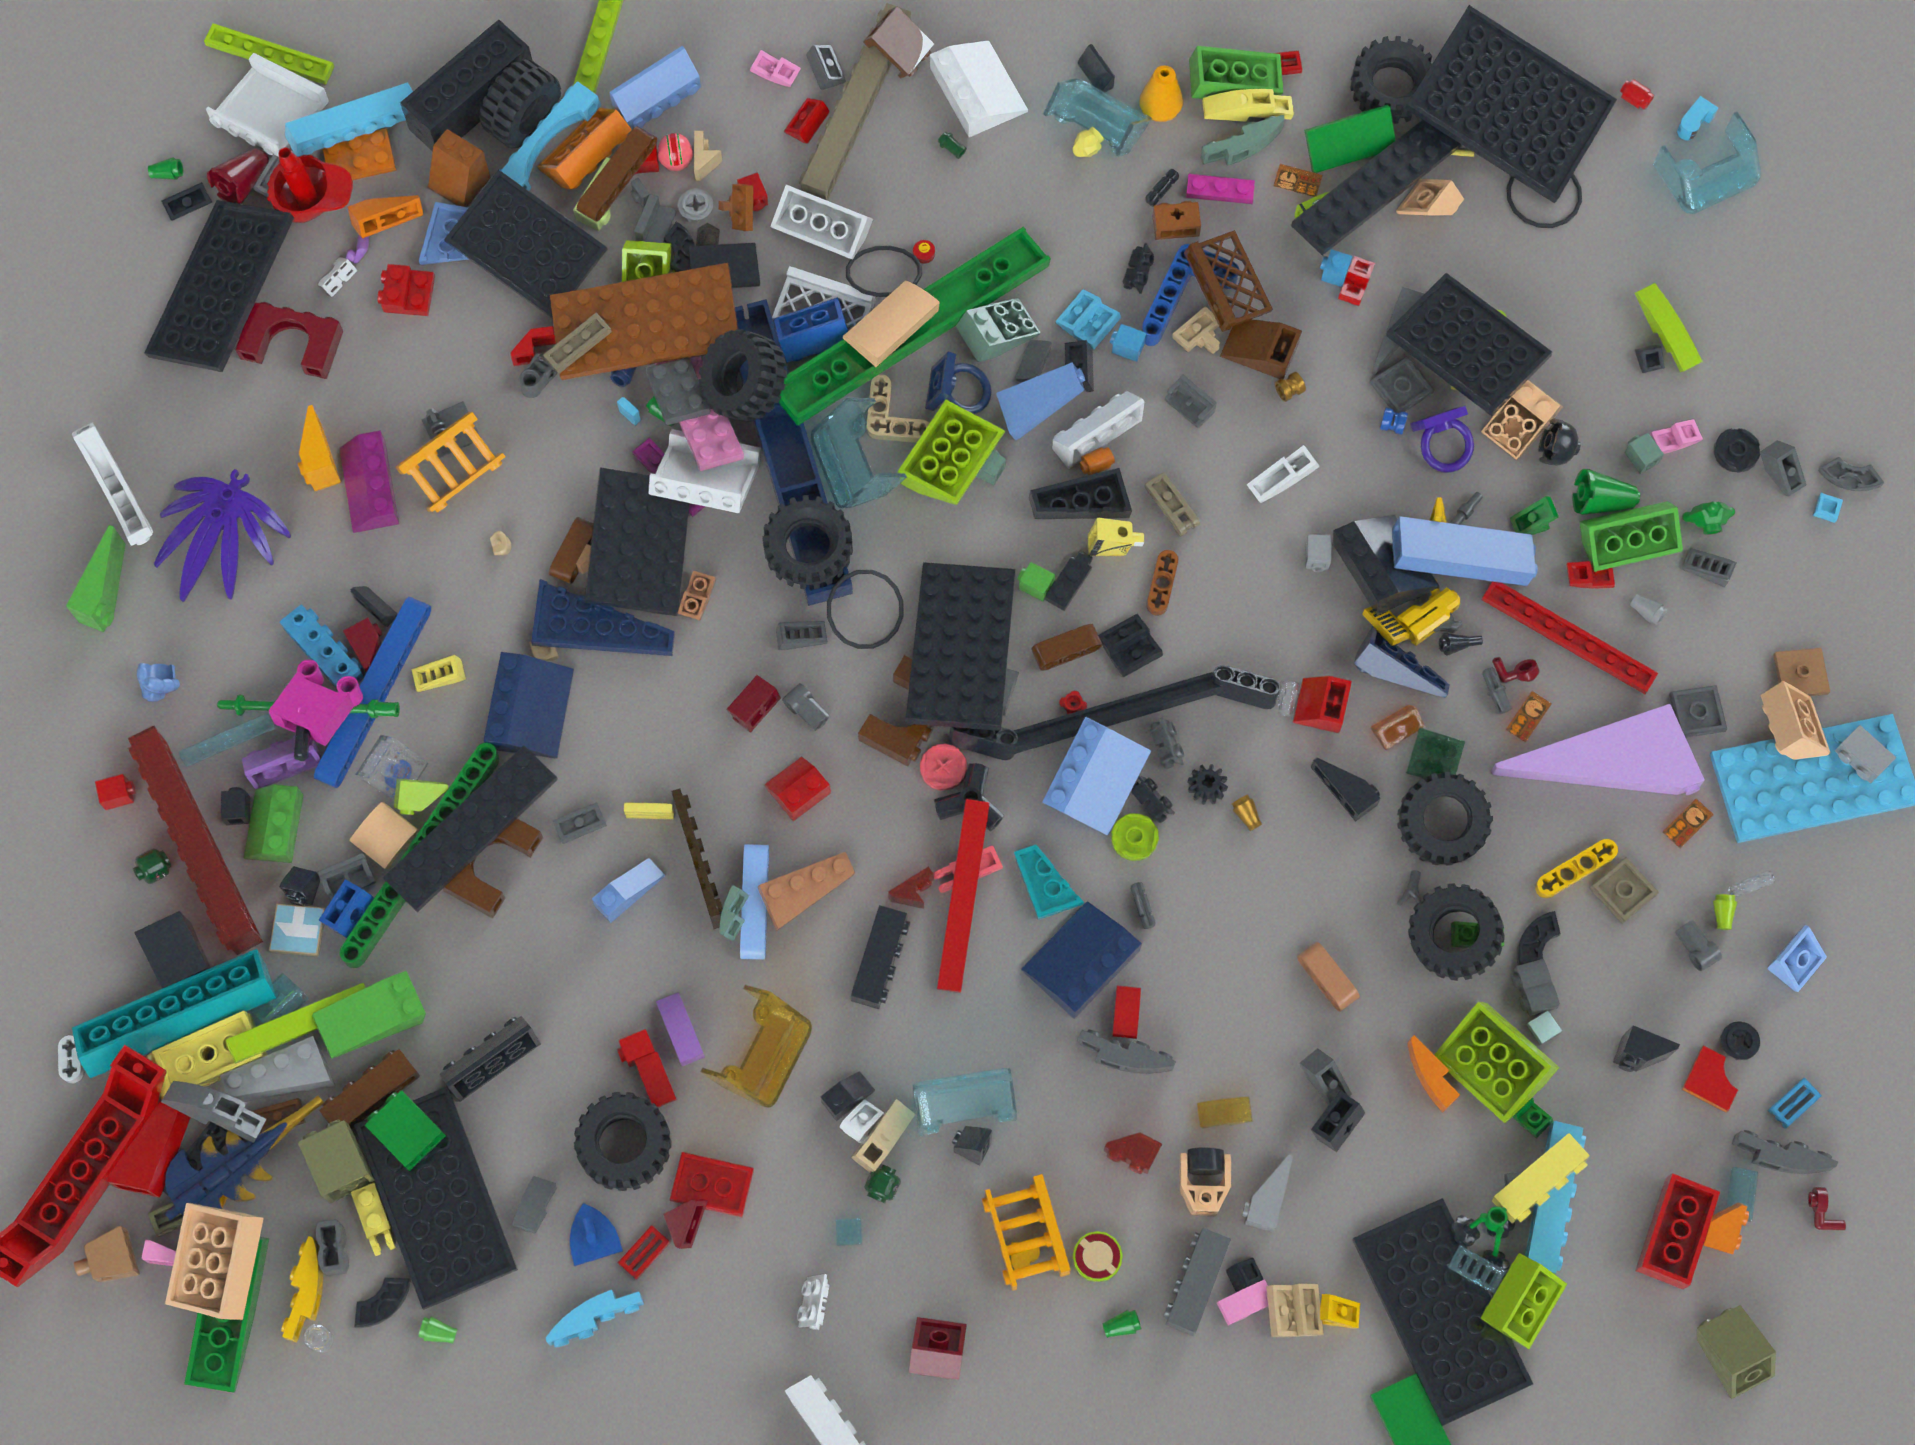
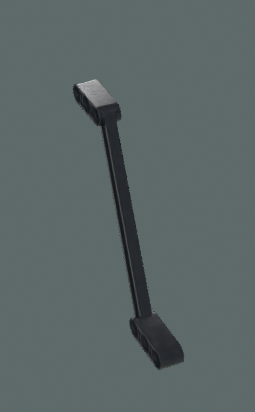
(1223, 682)

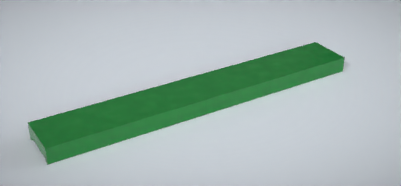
(969, 286)

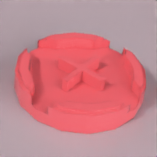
(943, 767)

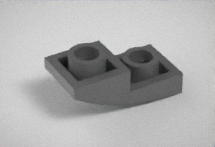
(533, 1204)

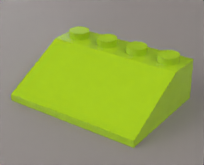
(950, 453)
(1495, 1061)

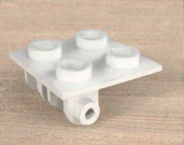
(814, 1291)

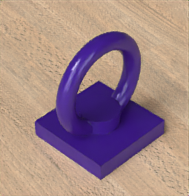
(1439, 423)

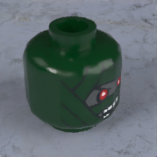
(152, 866)
(882, 1184)

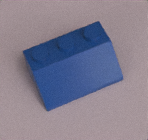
(811, 329)

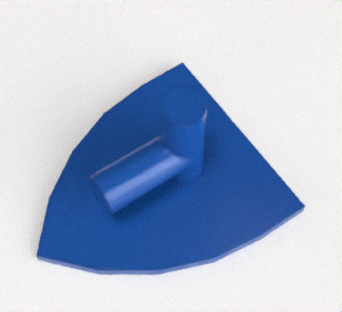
(592, 1236)

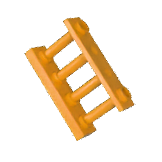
(448, 439)
(1050, 1238)

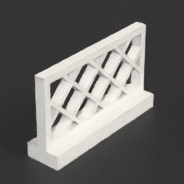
(826, 287)

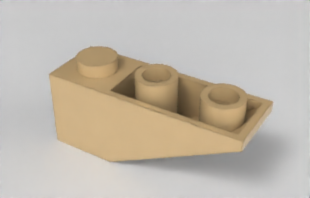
(883, 1136)

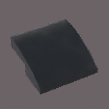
(1130, 645)

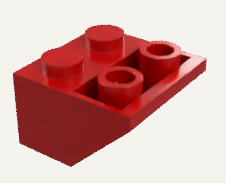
(1322, 703)

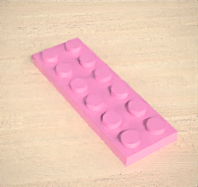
(710, 435)

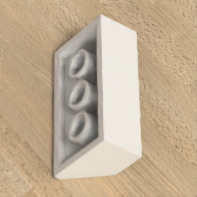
(821, 222)
(1098, 428)
(820, 1413)

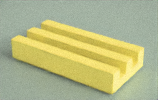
(649, 810)

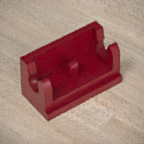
(753, 703)

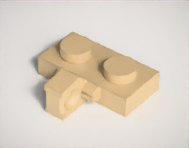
(1198, 331)

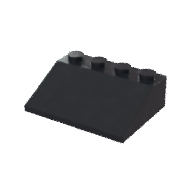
(1369, 556)
(490, 1058)

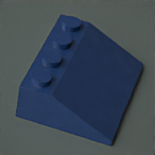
(528, 705)
(1082, 958)

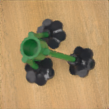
(1497, 1225)

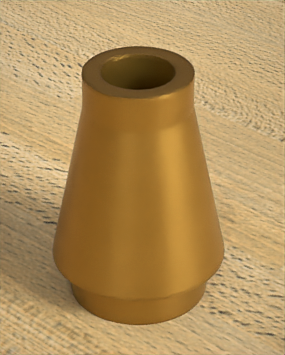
(1247, 812)

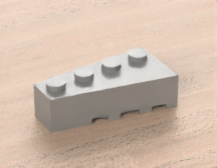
(280, 1073)

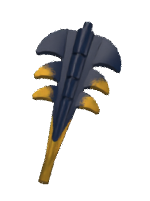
(223, 1173)

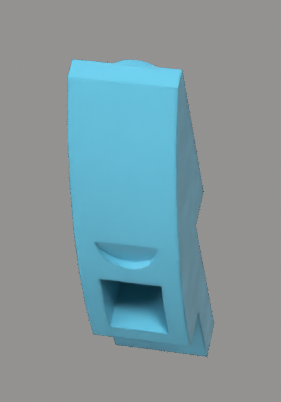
(582, 1319)

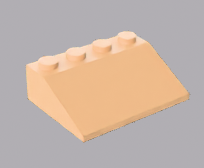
(214, 1261)

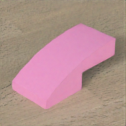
(775, 70)
(1677, 437)
(1244, 1302)

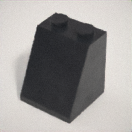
(172, 949)

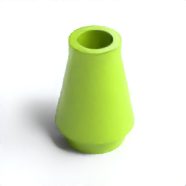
(1724, 910)

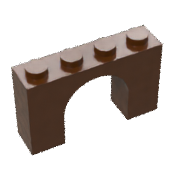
(896, 742)
(481, 895)

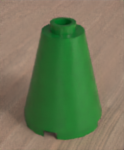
(1602, 493)

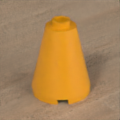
(1161, 95)

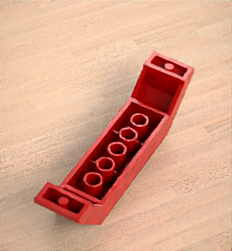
(82, 1168)

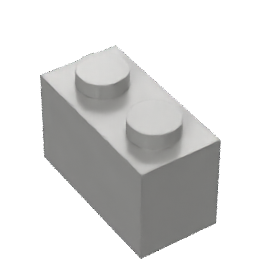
(1865, 754)

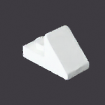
(861, 1121)

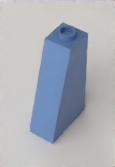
(1038, 398)

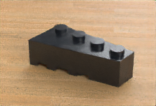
(1083, 498)

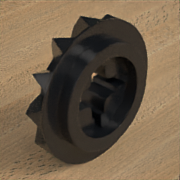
(1751, 1041)

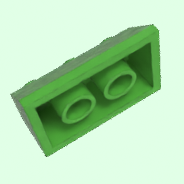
(274, 823)

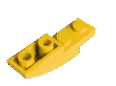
(309, 1280)

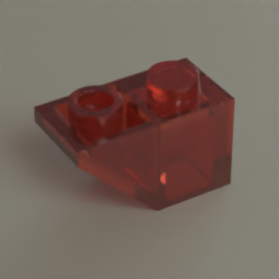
(1136, 1150)

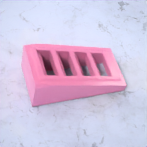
(158, 1254)

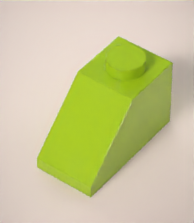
(416, 794)

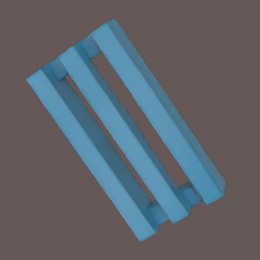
(1780, 1115)

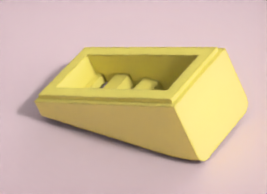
(457, 676)

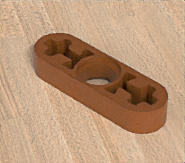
(1158, 590)

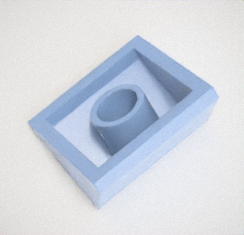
(1798, 959)

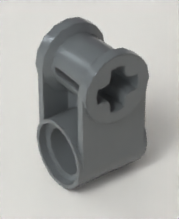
(539, 372)

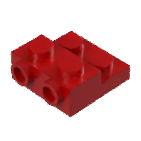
(406, 290)

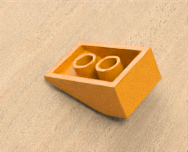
(315, 455)

